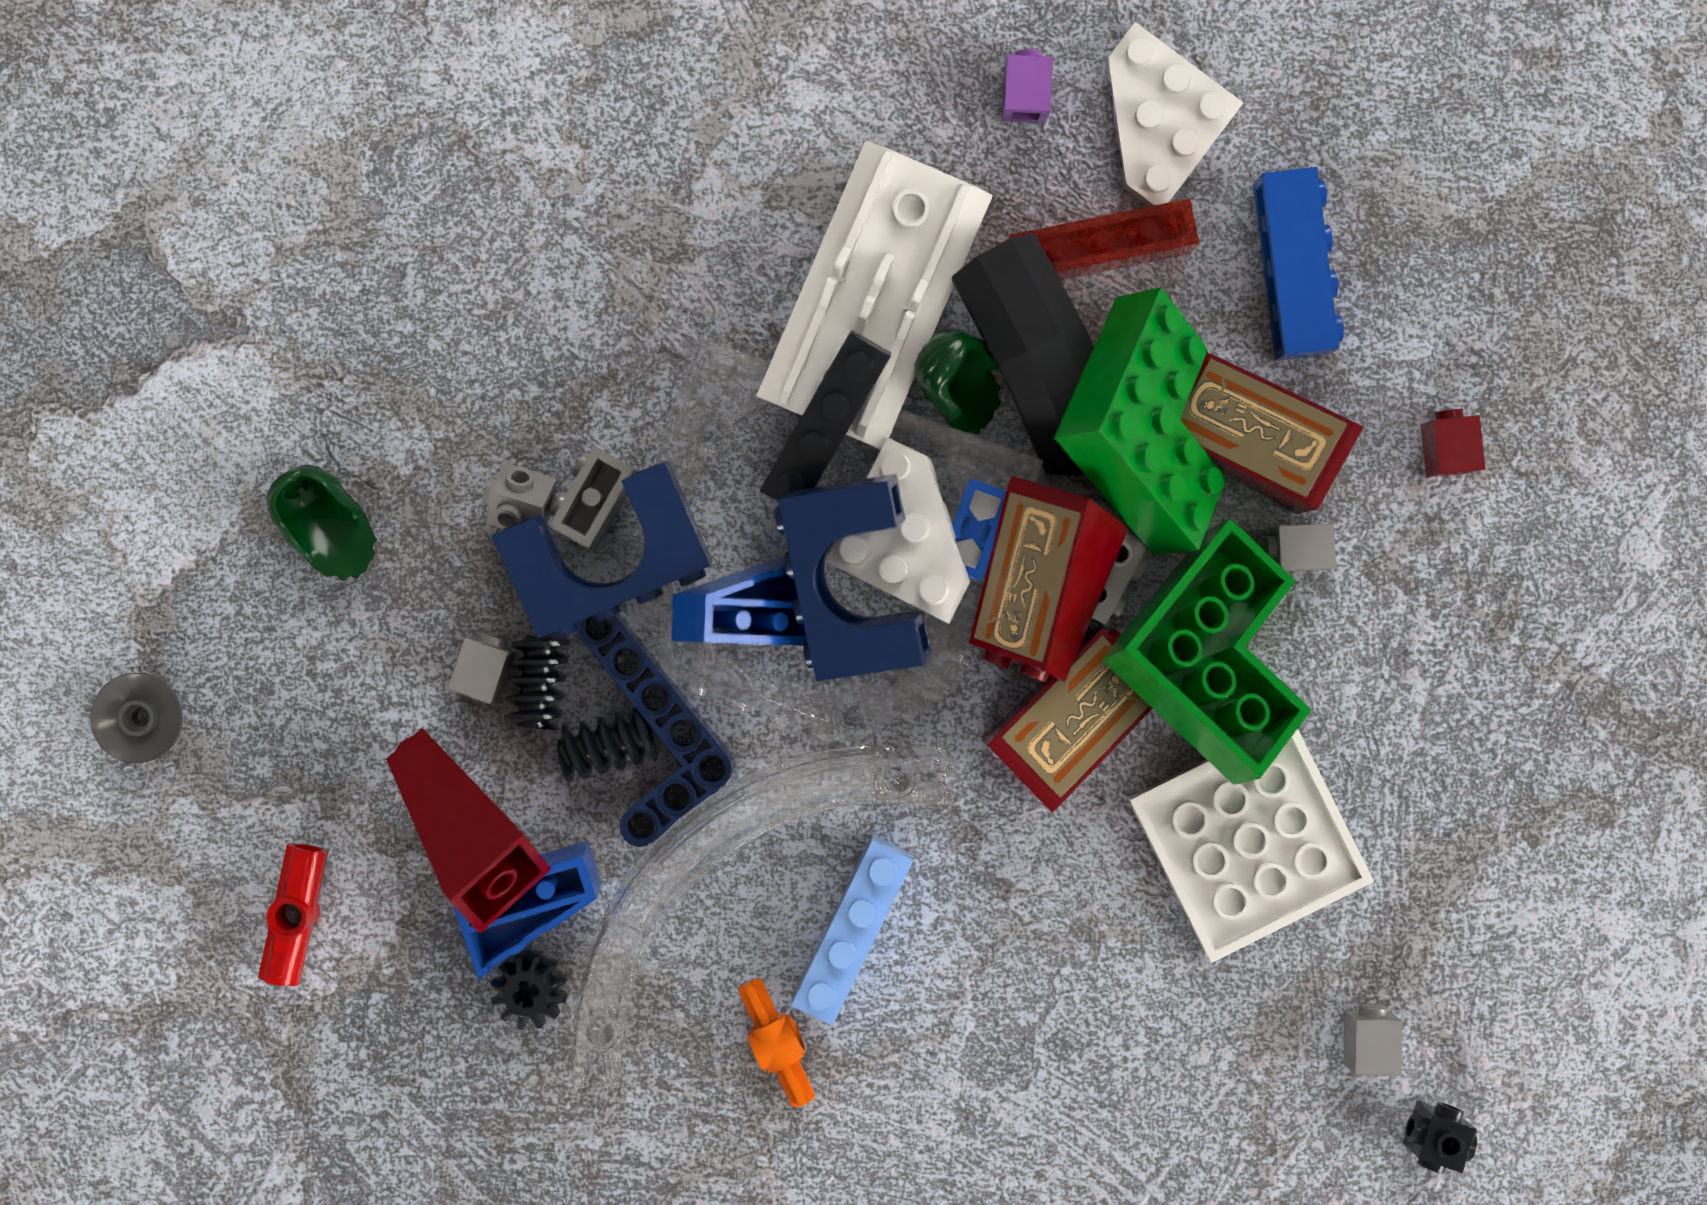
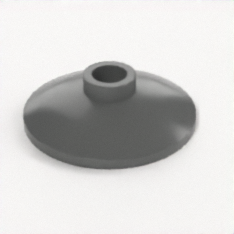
(116, 721)

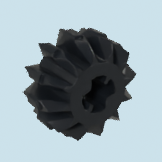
(511, 995)

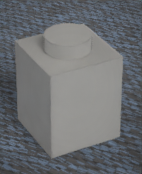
(1302, 546)
(482, 668)
(1373, 1041)

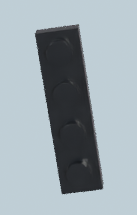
(827, 416)

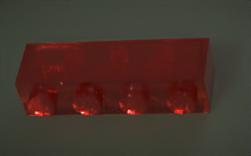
(1119, 239)

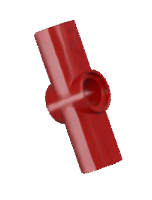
(285, 941)

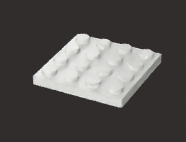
(1250, 850)

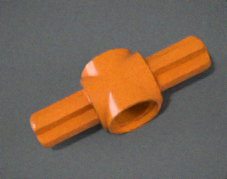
(776, 1042)

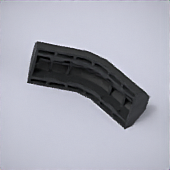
(1031, 337)

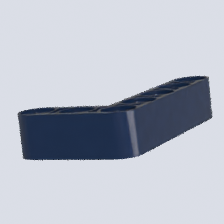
(663, 723)

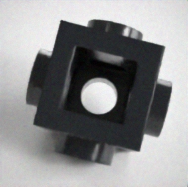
(1440, 1137)

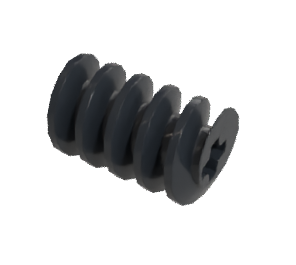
(537, 682)
(605, 744)

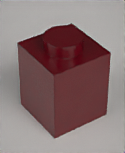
(1452, 444)

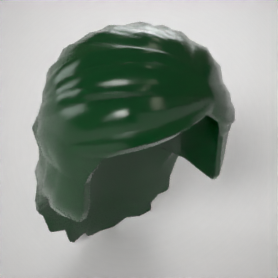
(959, 379)
(321, 521)

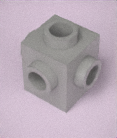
(518, 496)

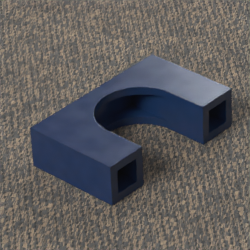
(560, 598)
(837, 639)

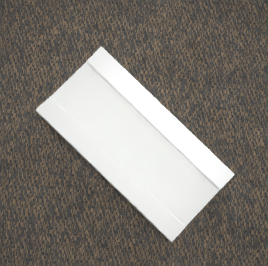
(881, 275)

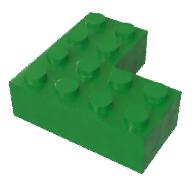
(1129, 429)
(1192, 659)

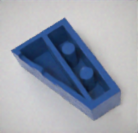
(740, 609)
(553, 899)

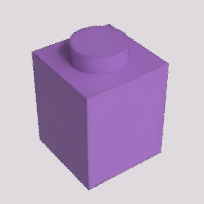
(1027, 87)

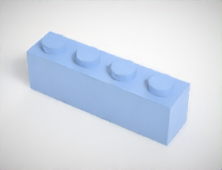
(852, 929)

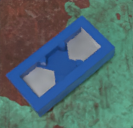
(977, 525)

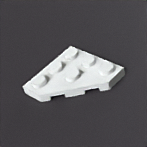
(1162, 114)
(919, 556)

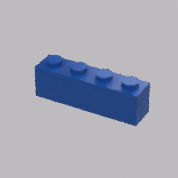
(1297, 263)

